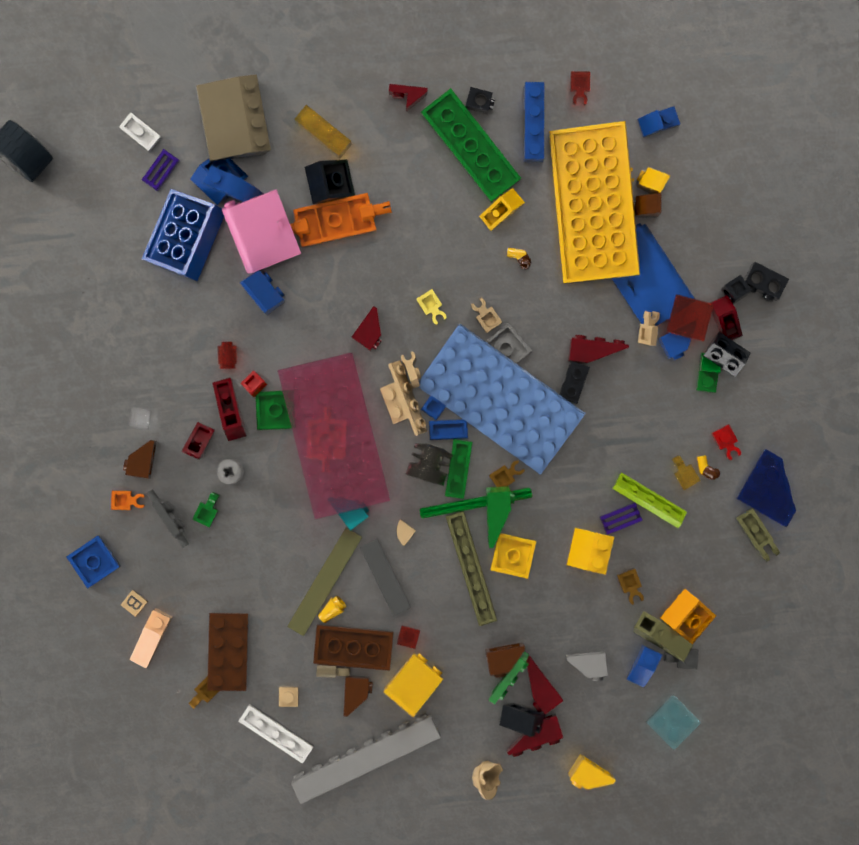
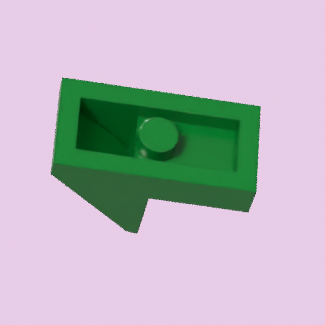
(707, 375)

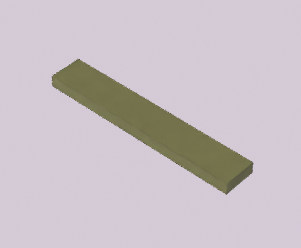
(471, 568)
(324, 581)

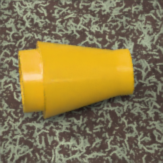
(332, 609)

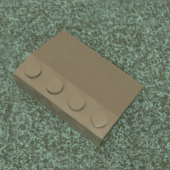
(233, 118)

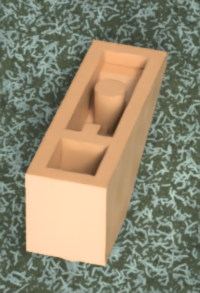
(150, 637)

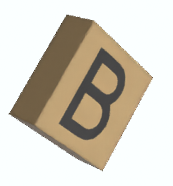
(134, 603)

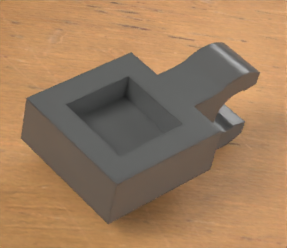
(690, 662)

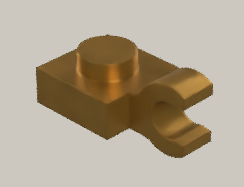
(202, 694)

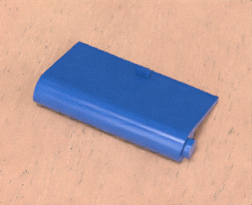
(657, 280)

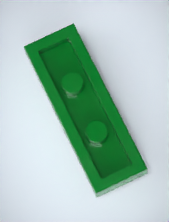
(458, 469)
(500, 690)

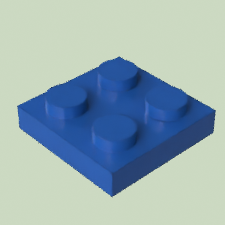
(93, 561)

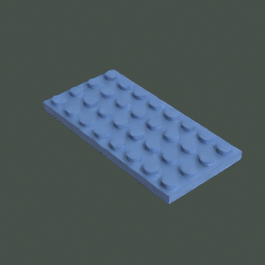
(500, 399)

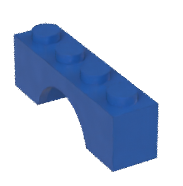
(534, 122)

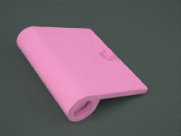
(257, 231)

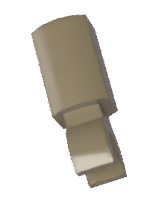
(332, 671)

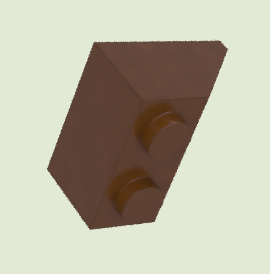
(503, 658)

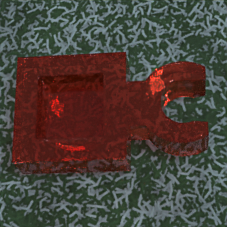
(580, 83)

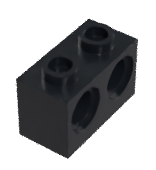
(766, 276)
(727, 354)
(574, 382)

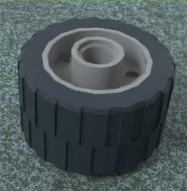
(22, 151)

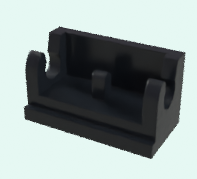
(521, 719)

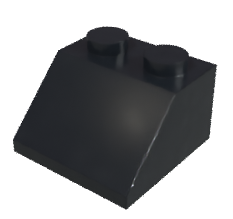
(329, 180)

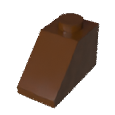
(647, 205)
(141, 461)
(356, 692)

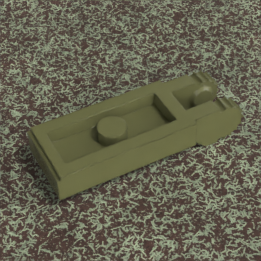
(757, 533)

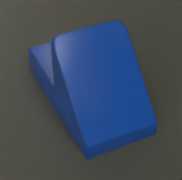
(658, 121)

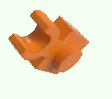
(123, 500)

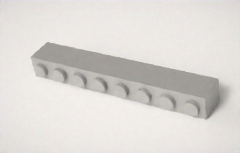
(365, 759)

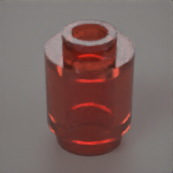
(227, 355)

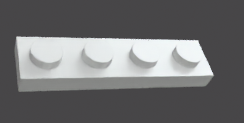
(276, 733)

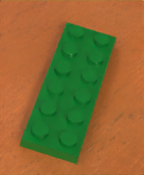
(471, 145)

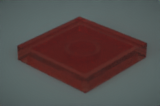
(689, 318)

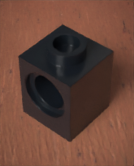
(474, 93)
(736, 289)

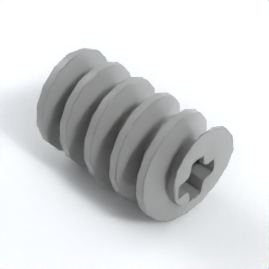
(222, 472)

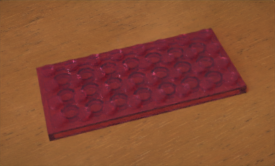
(333, 435)

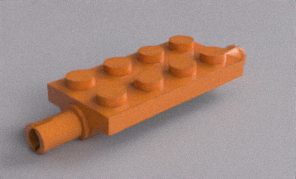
(336, 219)

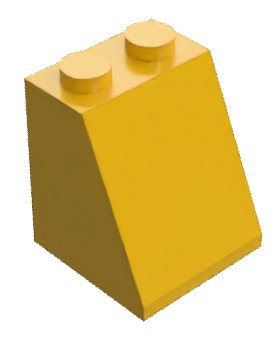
(413, 684)

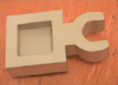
(488, 317)

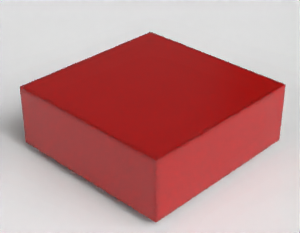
(253, 383)

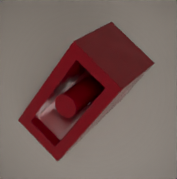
(726, 317)
(369, 331)

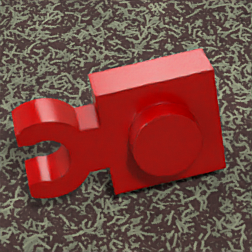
(725, 439)

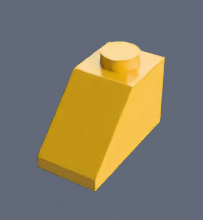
(652, 180)
(501, 209)

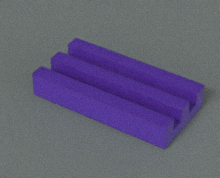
(161, 169)
(636, 512)

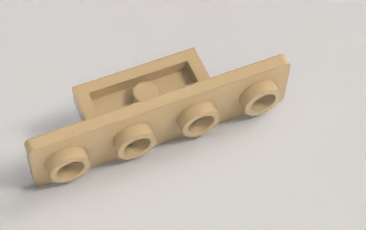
(401, 400)

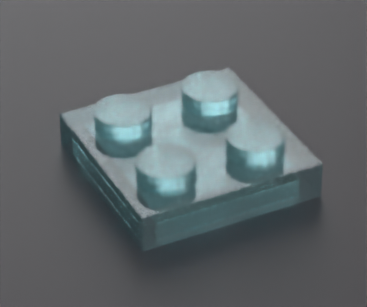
(673, 722)

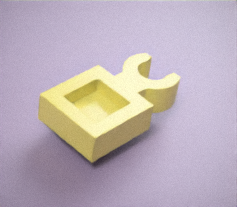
(430, 303)

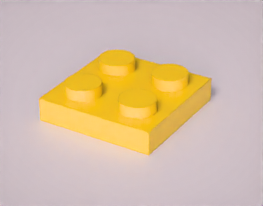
(513, 555)

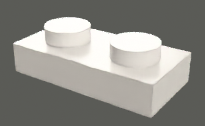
(140, 132)

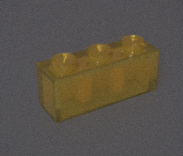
(323, 131)

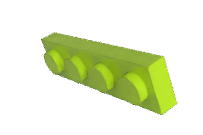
(649, 500)

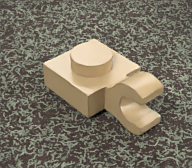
(648, 331)
(413, 374)

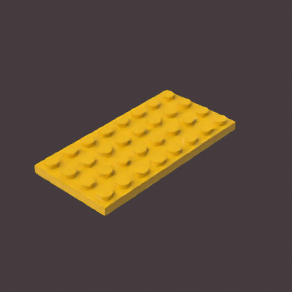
(594, 202)

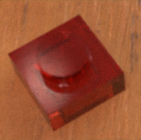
(408, 637)

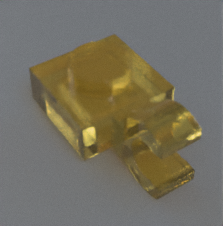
(686, 474)

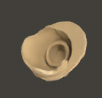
(486, 779)

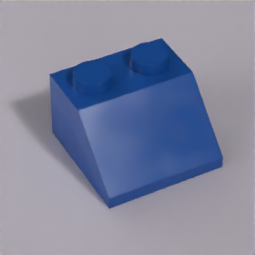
(225, 165)
(262, 291)

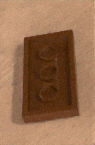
(353, 647)
(227, 652)

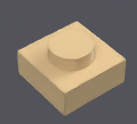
(288, 696)

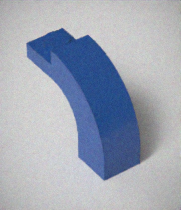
(230, 185)

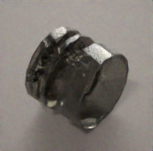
(429, 464)

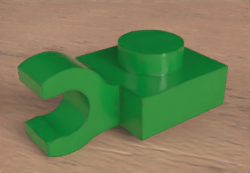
(206, 512)

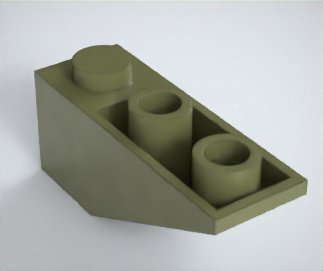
(662, 636)

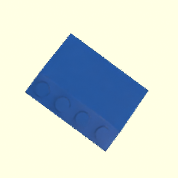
(184, 234)

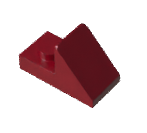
(413, 94)
(198, 441)

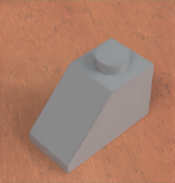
(590, 664)

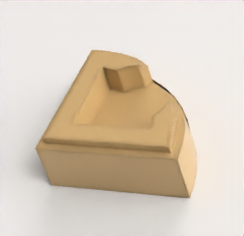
(404, 532)

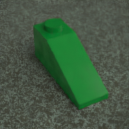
(498, 509)

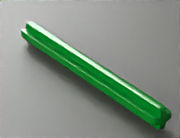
(468, 504)

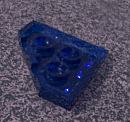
(769, 489)

